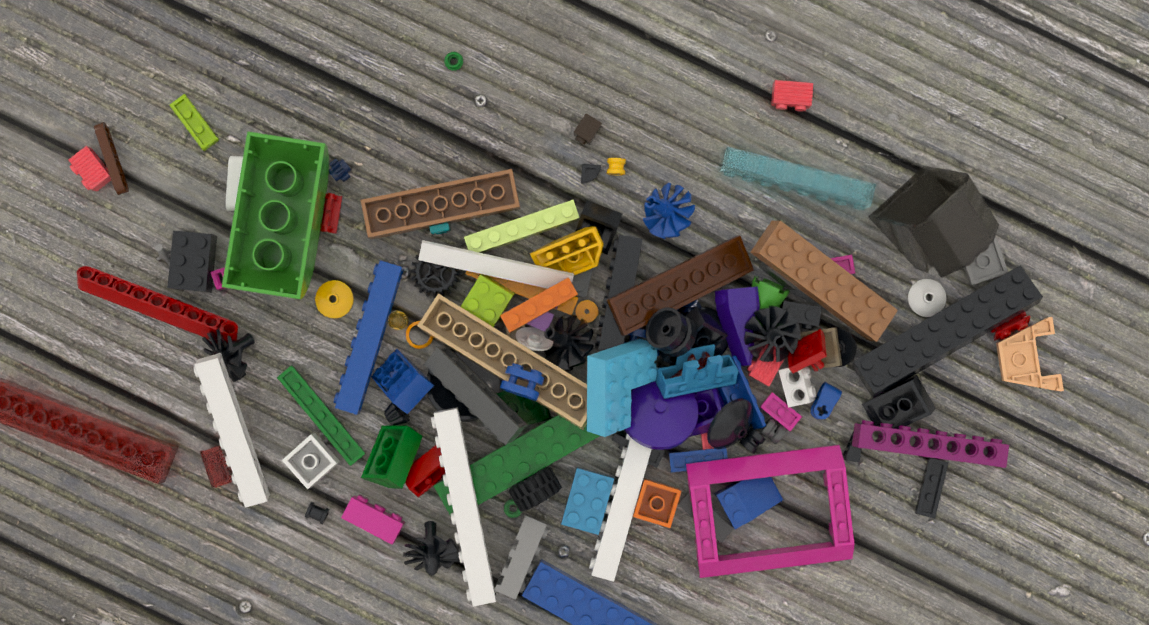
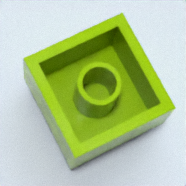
(487, 299)

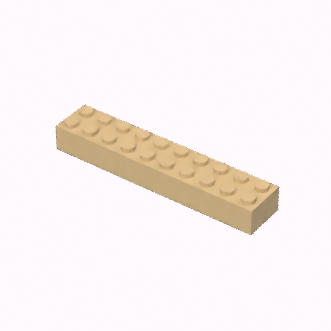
(496, 351)

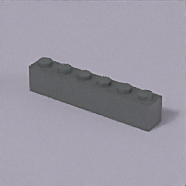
(475, 394)

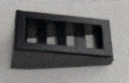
(852, 453)

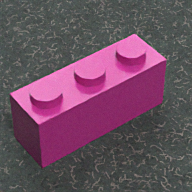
(373, 519)

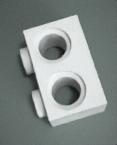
(791, 386)

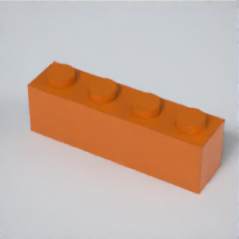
(539, 305)

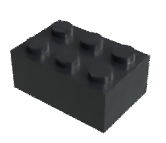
(192, 261)

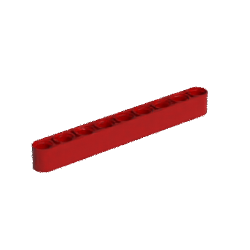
(154, 304)

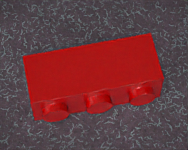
(425, 472)

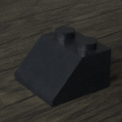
(603, 219)

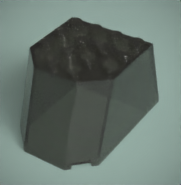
(937, 221)

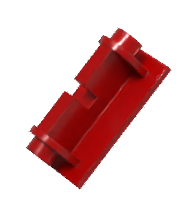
(331, 213)
(1017, 323)

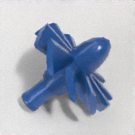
(664, 215)

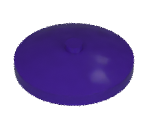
(661, 421)

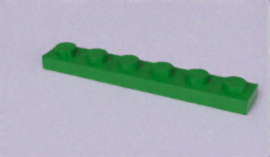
(321, 415)

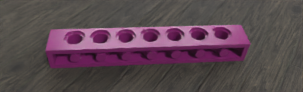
(996, 455)

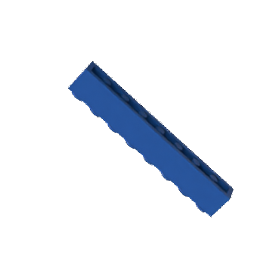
(369, 337)

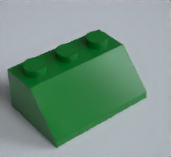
(392, 456)

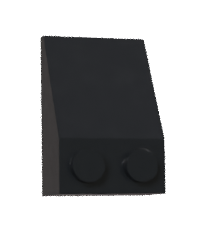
(900, 404)

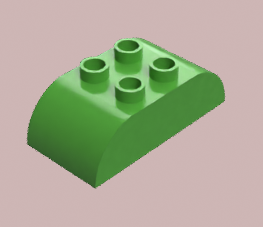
(277, 216)

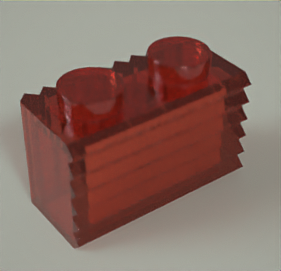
(215, 466)

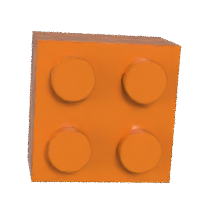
(657, 503)

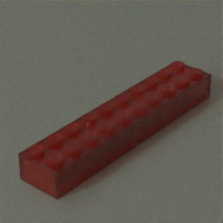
(85, 432)

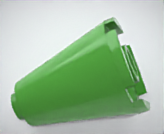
(769, 293)

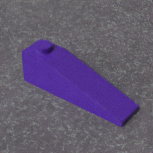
(734, 310)
(709, 404)

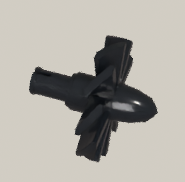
(778, 330)
(567, 347)
(230, 352)
(433, 551)

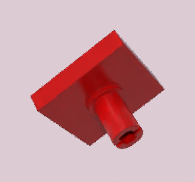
(808, 352)

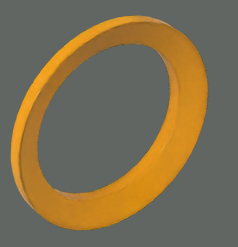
(410, 342)

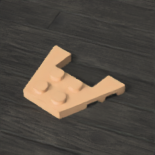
(1020, 359)

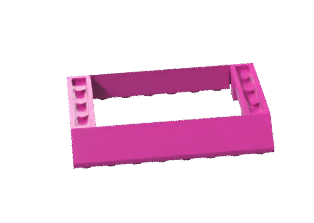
(824, 458)

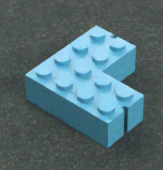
(610, 382)

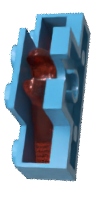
(696, 372)

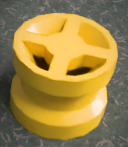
(616, 166)

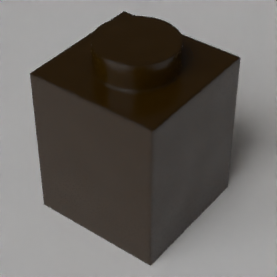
(587, 129)

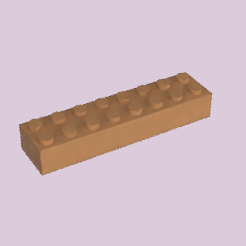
(440, 204)
(824, 280)

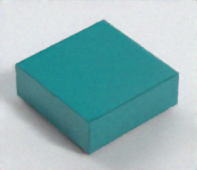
(440, 229)

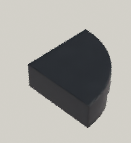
(589, 172)

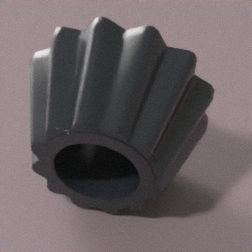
(395, 415)

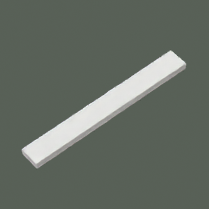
(491, 265)

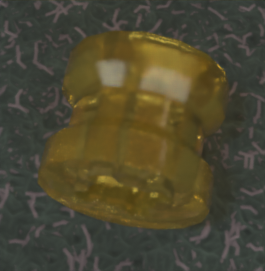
(398, 320)

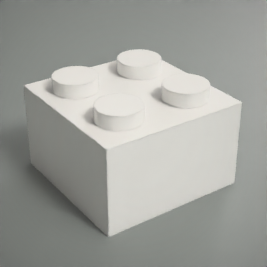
(311, 461)

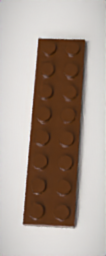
(680, 284)

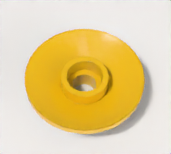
(343, 301)

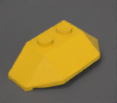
(572, 252)

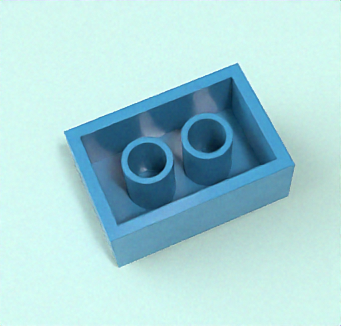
(587, 500)

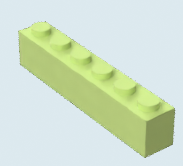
(522, 227)

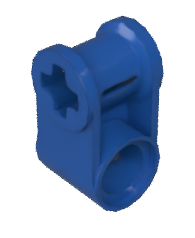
(827, 399)

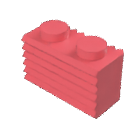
(792, 94)
(91, 169)
(764, 371)

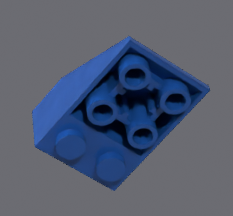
(402, 381)

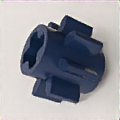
(339, 170)

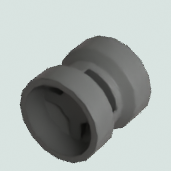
(773, 431)

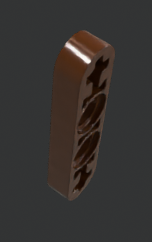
(111, 158)

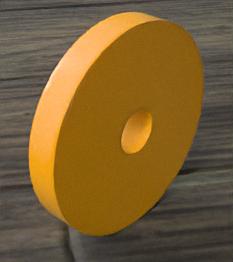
(591, 306)

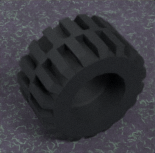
(535, 489)

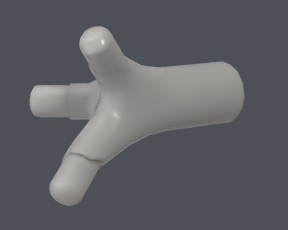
(163, 254)

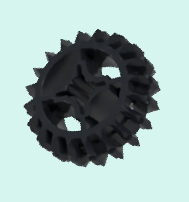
(428, 277)

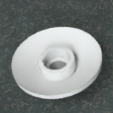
(917, 297)
(533, 339)

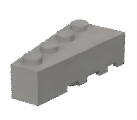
(520, 557)

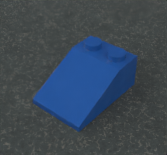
(748, 499)

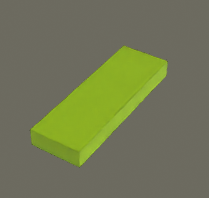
(194, 122)

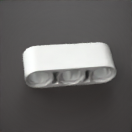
(233, 177)

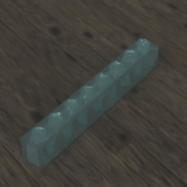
(797, 177)

